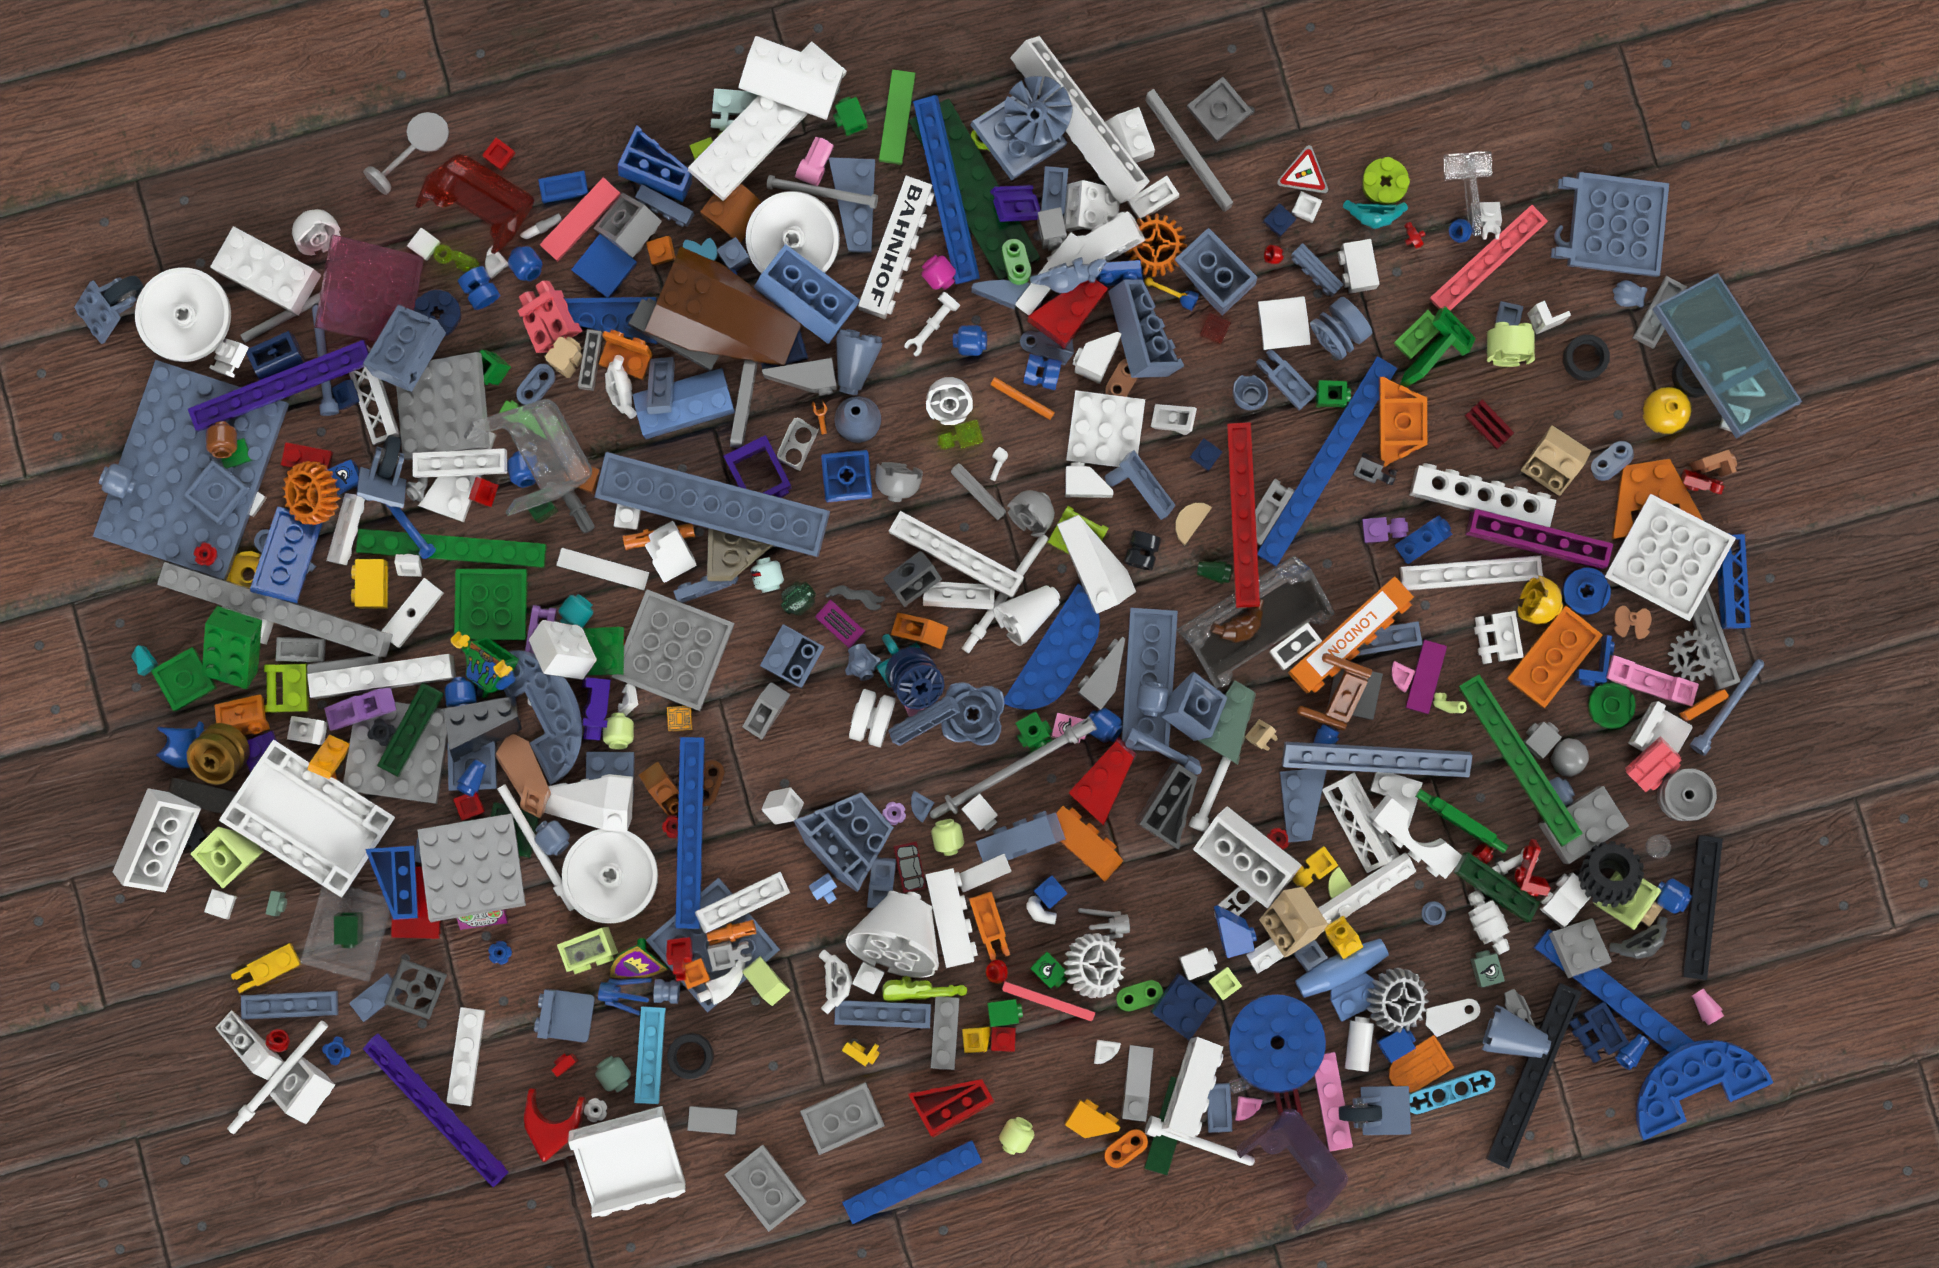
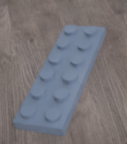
(1148, 659)

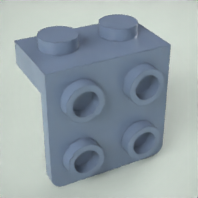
(564, 1015)

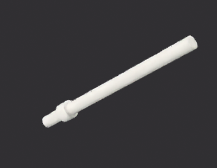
(979, 630)
(530, 835)
(248, 1111)

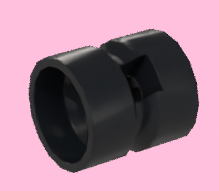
(1144, 542)

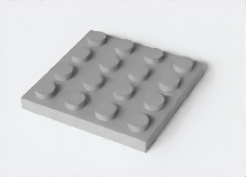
(443, 406)
(674, 650)
(421, 774)
(471, 867)

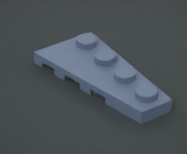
(857, 219)

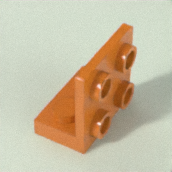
(634, 351)

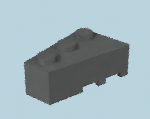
(1168, 805)

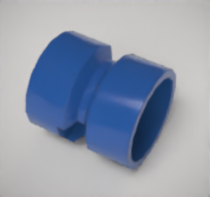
(478, 287)
(1050, 374)

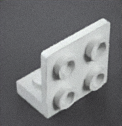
(1088, 205)
(1659, 723)

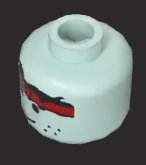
(767, 575)

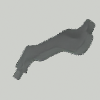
(866, 596)

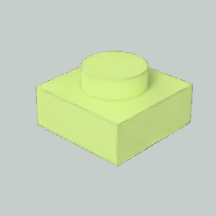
(1225, 983)

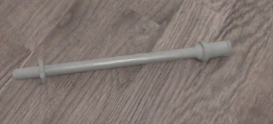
(1071, 735)

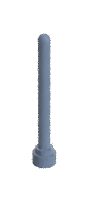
(328, 405)
(1702, 743)

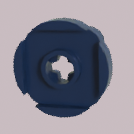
(443, 301)

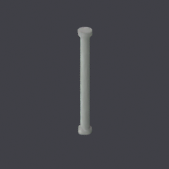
(772, 183)

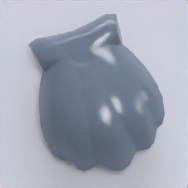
(1629, 294)

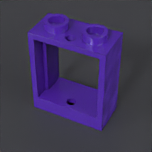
(750, 450)

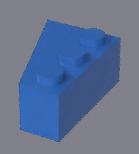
(653, 167)

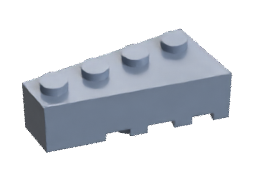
(1142, 332)

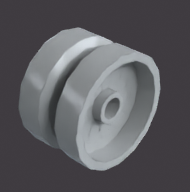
(1700, 798)

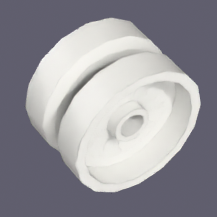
(872, 718)

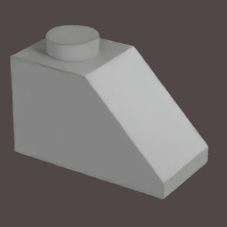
(766, 710)

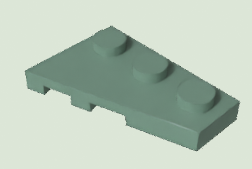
(1232, 724)

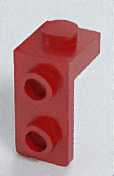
(1526, 881)

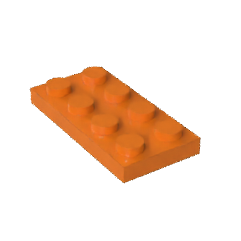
(1554, 657)

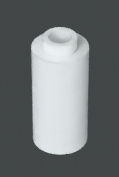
(1359, 1044)

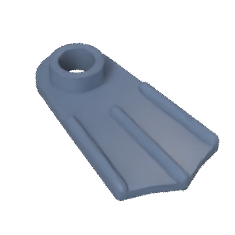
(1046, 347)

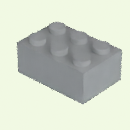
(1596, 818)

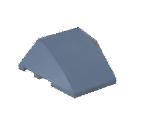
(846, 837)

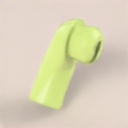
(1448, 706)

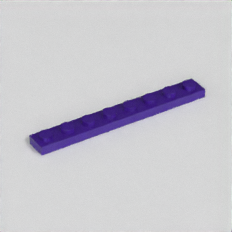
(279, 386)
(435, 1110)

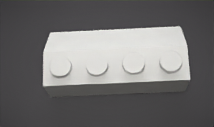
(791, 77)
(156, 841)
(1247, 857)

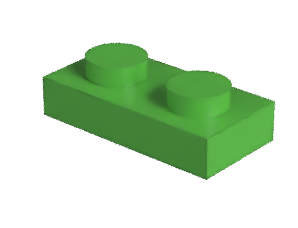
(1417, 335)

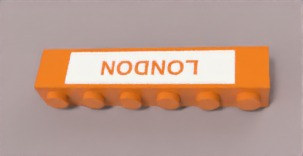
(1351, 634)

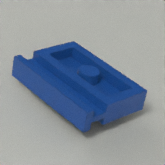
(1116, 272)

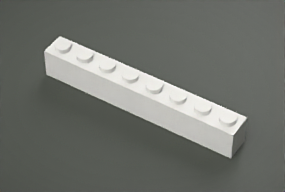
(1086, 126)

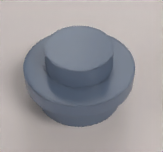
(1433, 913)

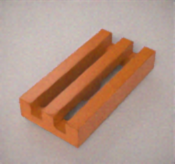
(1703, 705)

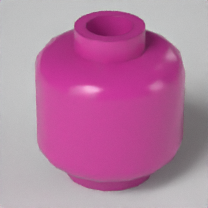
(938, 272)

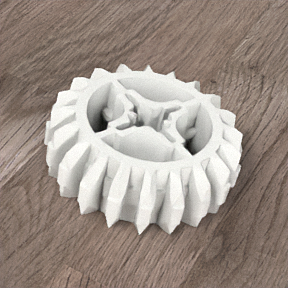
(1088, 978)

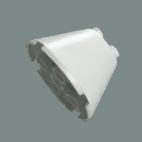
(898, 936)

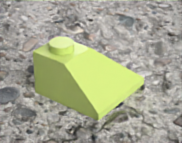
(226, 854)

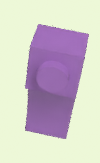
(360, 708)

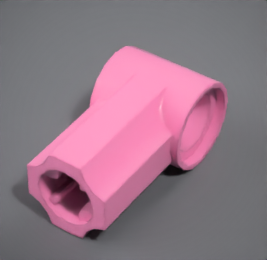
(812, 167)

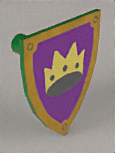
(636, 963)

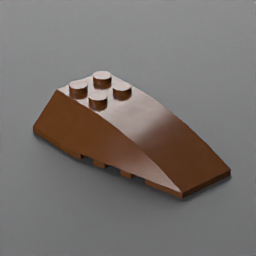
(720, 313)

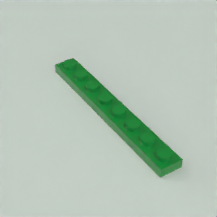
(454, 548)
(1520, 760)

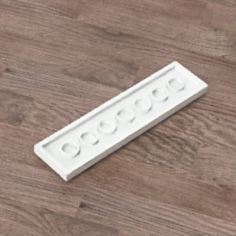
(748, 140)

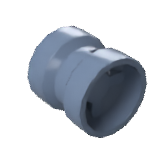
(666, 991)

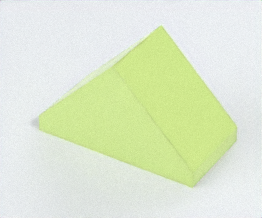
(765, 981)

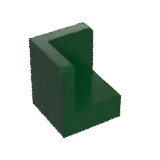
(543, 511)

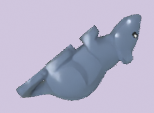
(1066, 278)

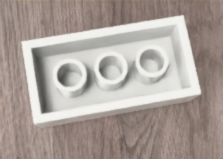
(265, 270)

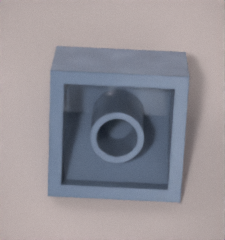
(1195, 707)

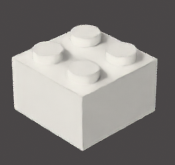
(562, 649)

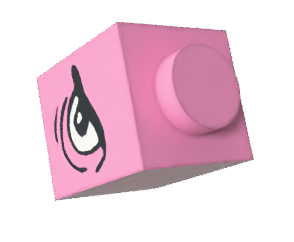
(1062, 722)

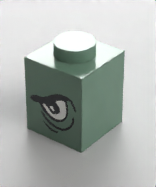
(1487, 968)

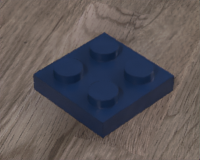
(1183, 1006)

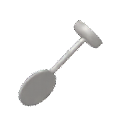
(426, 133)

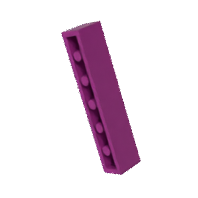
(1539, 539)

